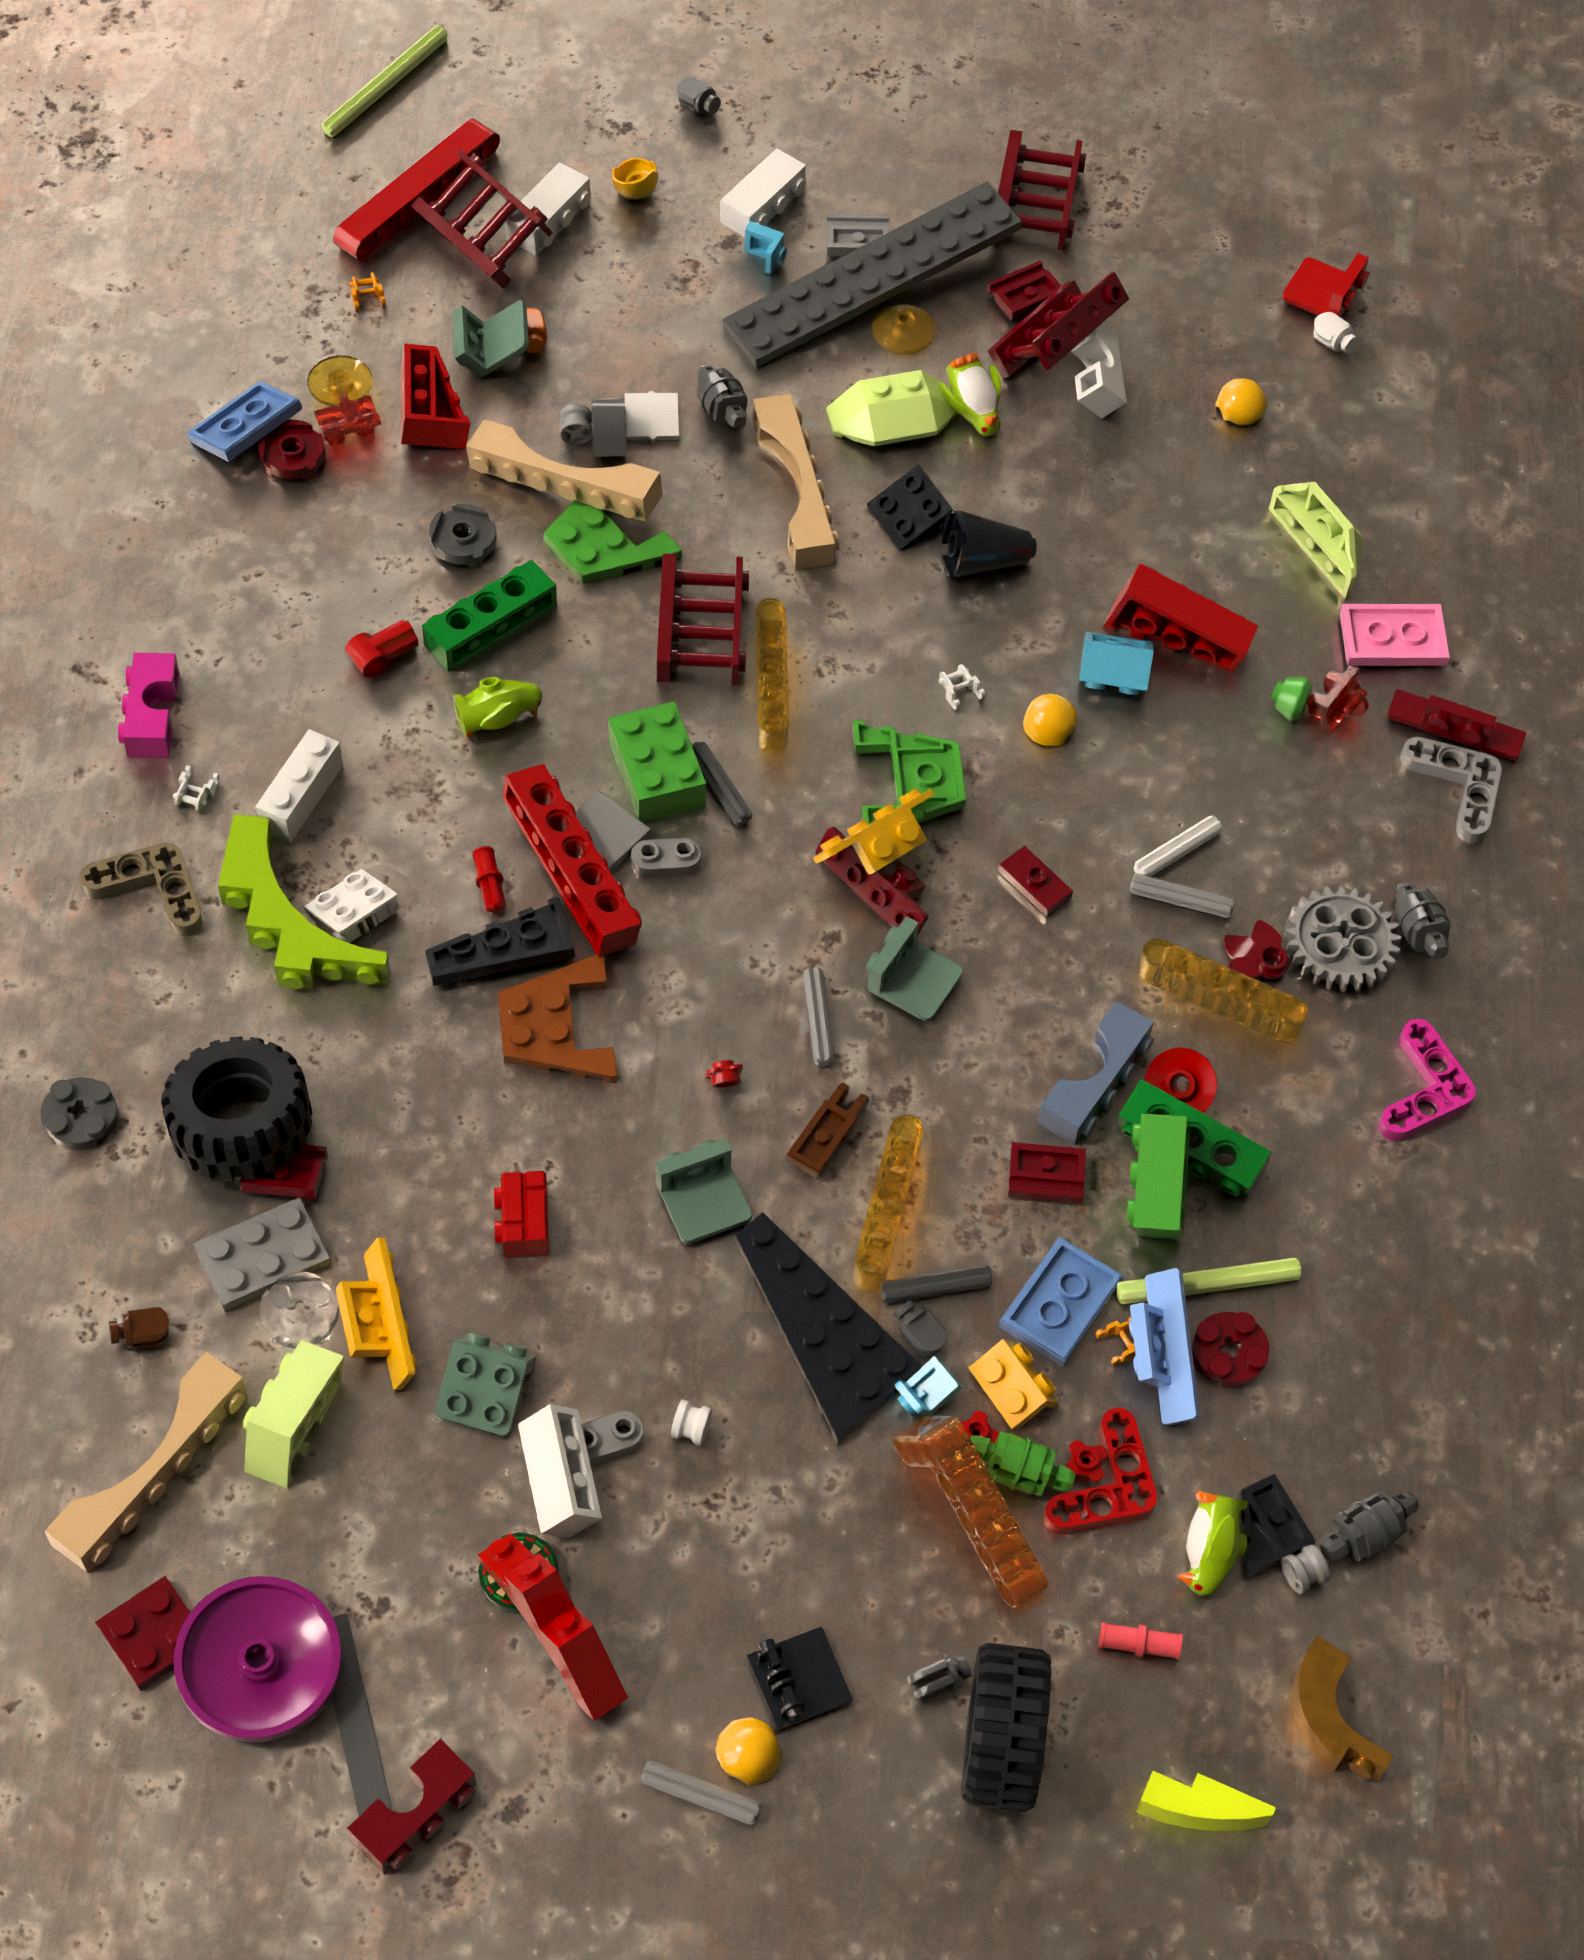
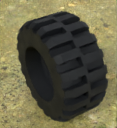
(246, 1143)
(1006, 1727)

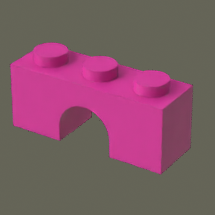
(150, 681)

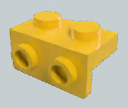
(1013, 1382)

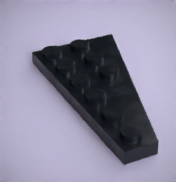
(832, 1339)

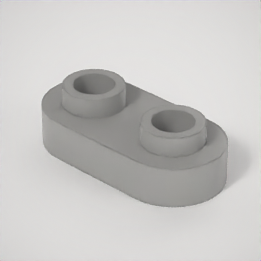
(666, 857)
(608, 1441)

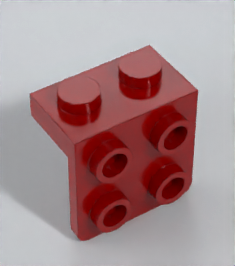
(1325, 288)

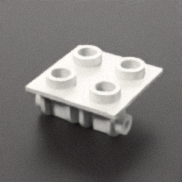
(351, 903)

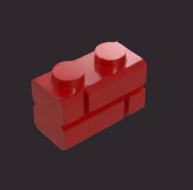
(524, 1214)

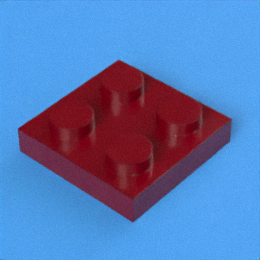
(146, 1631)

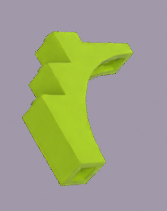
(273, 921)

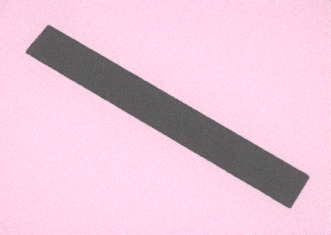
(357, 1726)

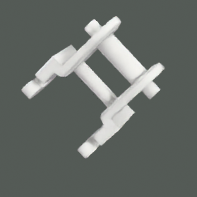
(971, 682)
(207, 791)

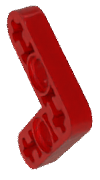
(1116, 1494)

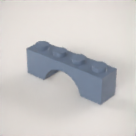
(1073, 1105)

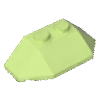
(890, 409)
(1320, 531)

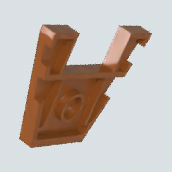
(540, 1025)

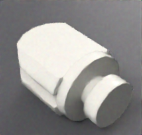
(1334, 333)

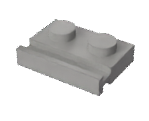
(851, 232)

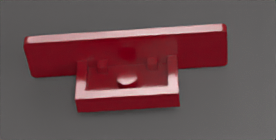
(1457, 723)
(886, 890)

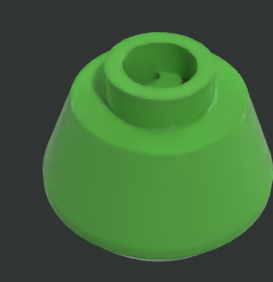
(1292, 696)

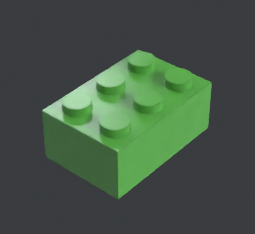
(657, 762)
(1159, 1176)

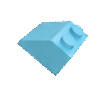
(1116, 662)

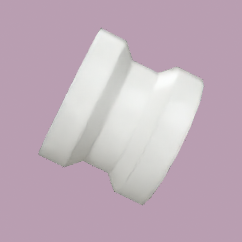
(691, 1422)

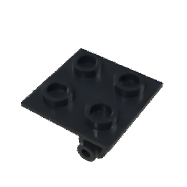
(910, 507)
(799, 1677)

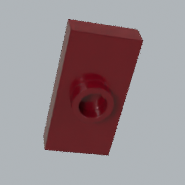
(1035, 880)

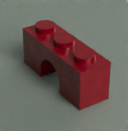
(389, 1835)

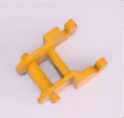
(377, 289)
(1119, 1329)

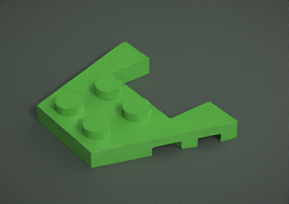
(597, 547)
(917, 763)

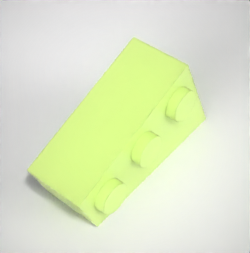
(289, 1410)

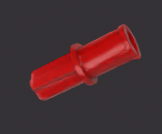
(489, 879)

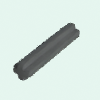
(721, 785)
(936, 1283)

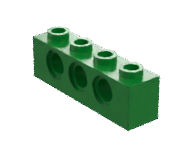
(489, 615)
(1217, 1138)

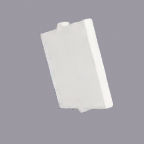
(651, 416)

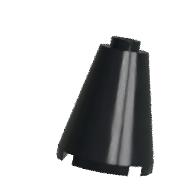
(983, 545)

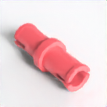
(1140, 1640)

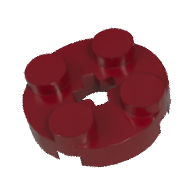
(296, 464)
(1240, 1331)

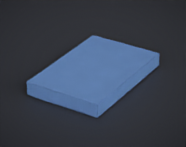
(244, 421)
(1060, 1301)

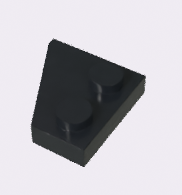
(1270, 1526)

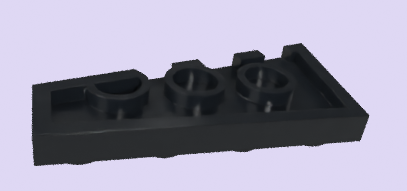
(522, 942)

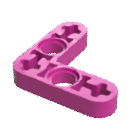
(1439, 1085)

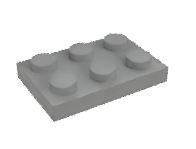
(259, 1251)

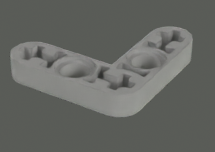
(1467, 773)

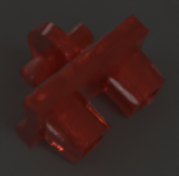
(347, 418)
(1343, 698)

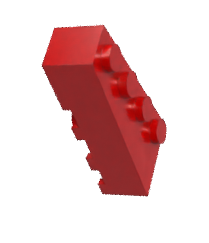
(1180, 619)

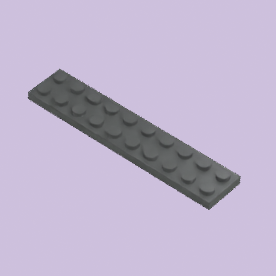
(871, 274)

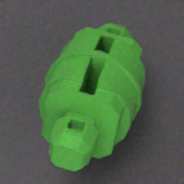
(1023, 1464)

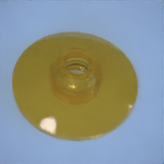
(903, 329)
(339, 376)

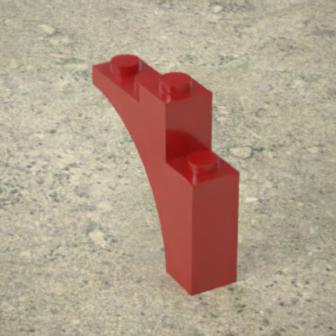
(559, 1626)

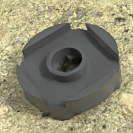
(465, 550)
(73, 1094)

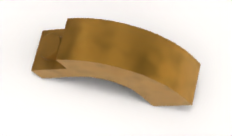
(1319, 1717)

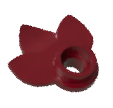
(1253, 952)

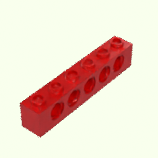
(571, 859)

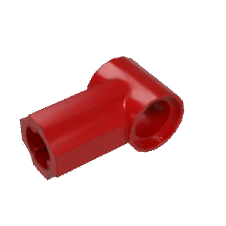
(374, 652)

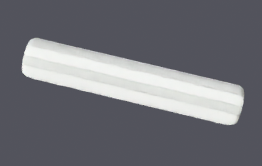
(1178, 846)

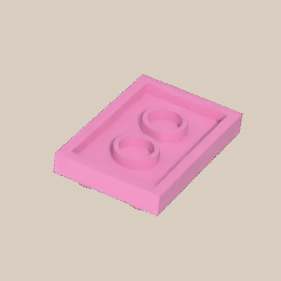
(1394, 635)

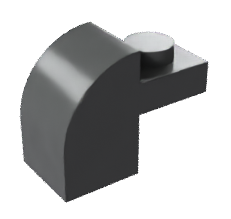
(608, 427)

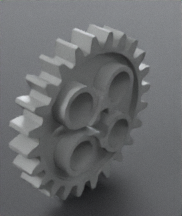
(1342, 938)

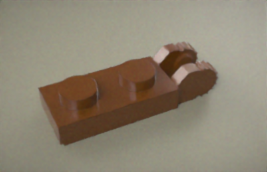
(826, 1132)

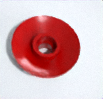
(1186, 1063)

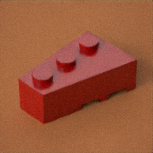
(428, 403)

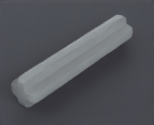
(1182, 895)
(818, 1017)
(700, 1792)

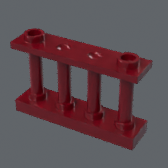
(1014, 174)
(474, 247)
(1058, 325)
(673, 604)

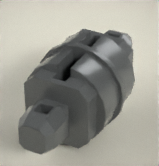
(722, 396)
(1422, 920)
(1369, 1525)

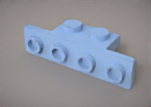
(1165, 1346)

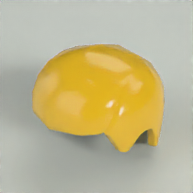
(635, 178)
(1241, 401)
(1050, 719)
(749, 1750)

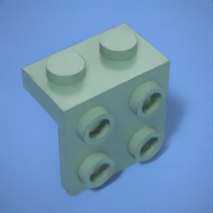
(490, 343)
(911, 973)
(702, 1191)
(483, 1383)

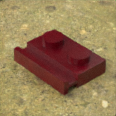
(1023, 290)
(1047, 1172)
(296, 1178)

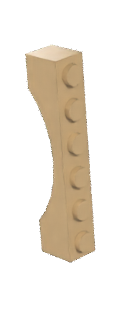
(779, 432)
(618, 489)
(95, 1522)

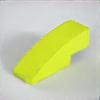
(1203, 1805)

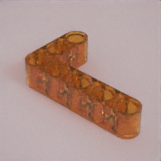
(950, 1453)

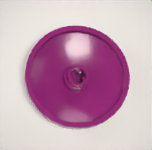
(257, 1659)

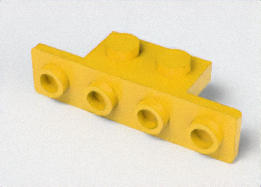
(885, 838)
(375, 1318)

